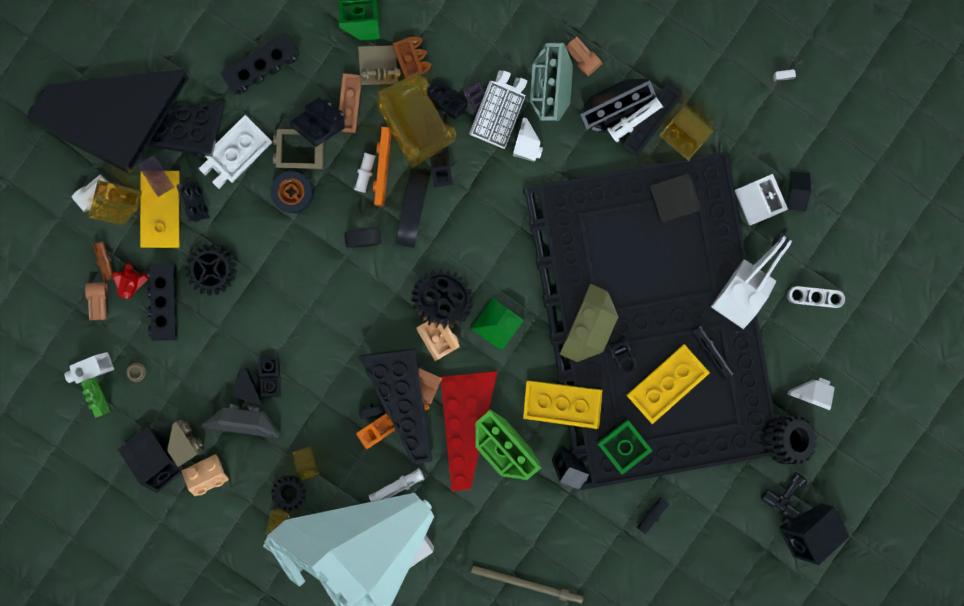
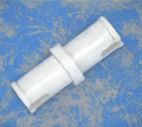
(364, 172)

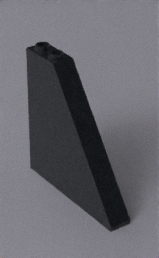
(109, 115)

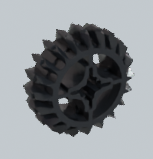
(217, 262)

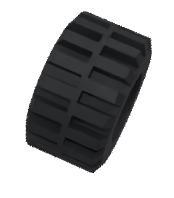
(779, 440)

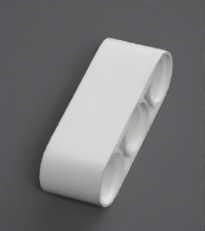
(824, 300)

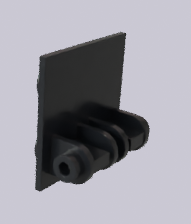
(193, 201)

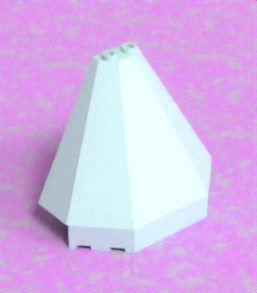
(355, 549)

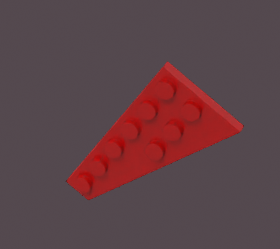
(464, 402)

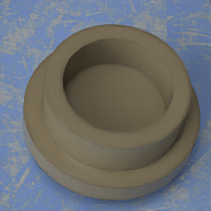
(136, 372)

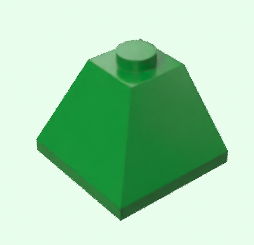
(359, 18)
(497, 324)

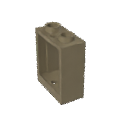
(277, 157)

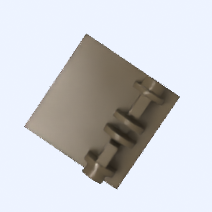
(378, 65)

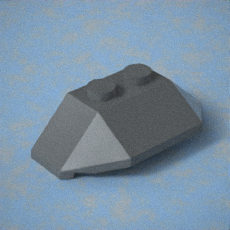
(242, 421)

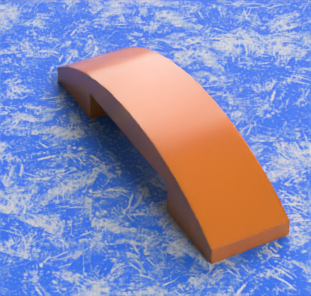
(378, 430)

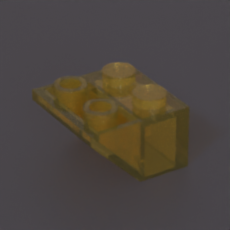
(687, 132)
(114, 203)

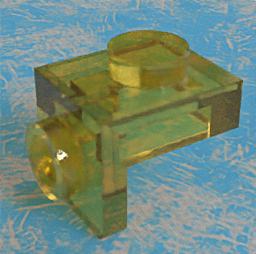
(305, 463)
(276, 519)

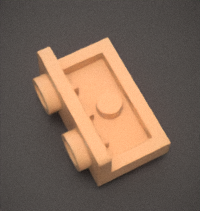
(438, 340)
(204, 475)

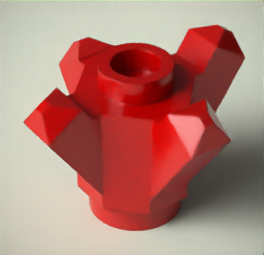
(128, 281)

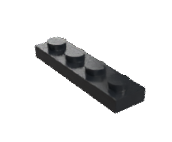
(646, 129)

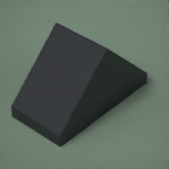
(798, 191)
(246, 388)

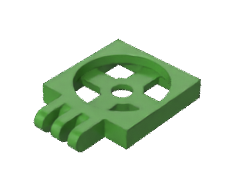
(95, 397)

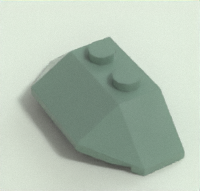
(551, 82)

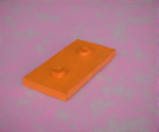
(383, 149)

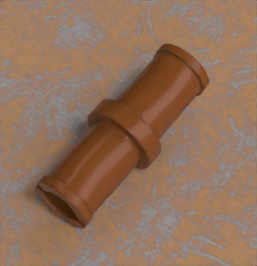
(103, 260)

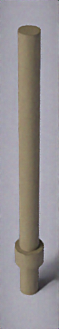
(563, 594)

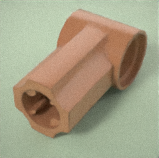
(586, 60)
(96, 295)

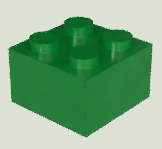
(624, 446)

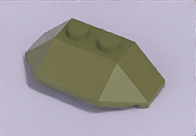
(591, 326)

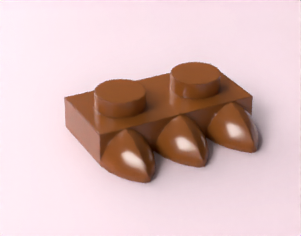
(409, 56)

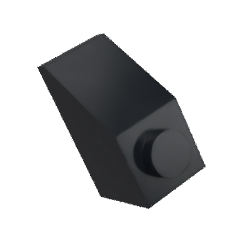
(569, 468)

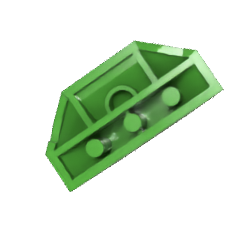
(505, 447)

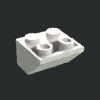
(761, 199)

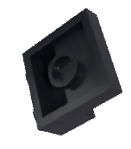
(319, 122)

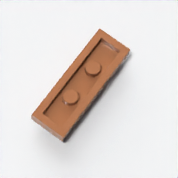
(350, 101)

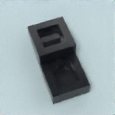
(443, 98)

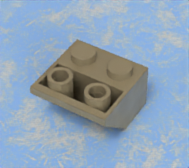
(182, 443)

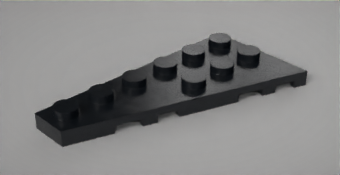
(190, 129)
(400, 392)

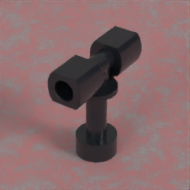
(782, 501)

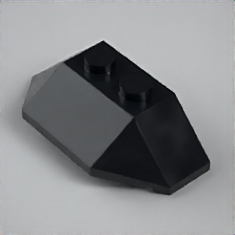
(616, 102)

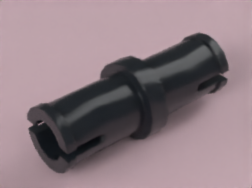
(652, 515)

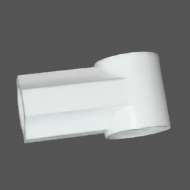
(84, 195)

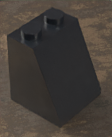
(149, 459)
(815, 534)

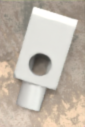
(89, 368)

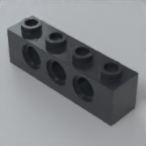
(249, 63)
(169, 311)

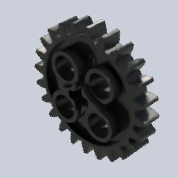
(431, 309)

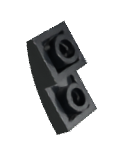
(269, 377)

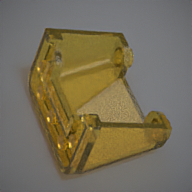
(414, 119)

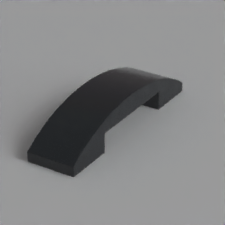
(441, 165)
(413, 208)

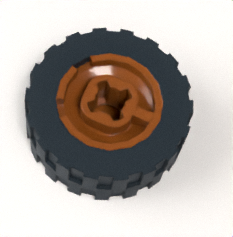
(292, 191)

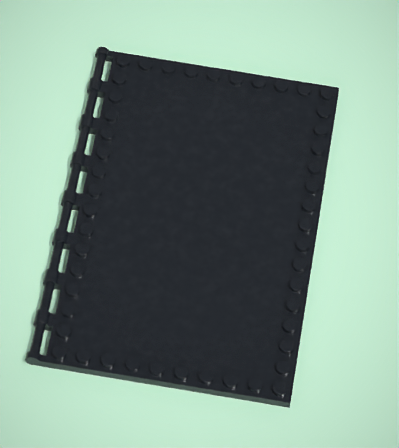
(662, 288)

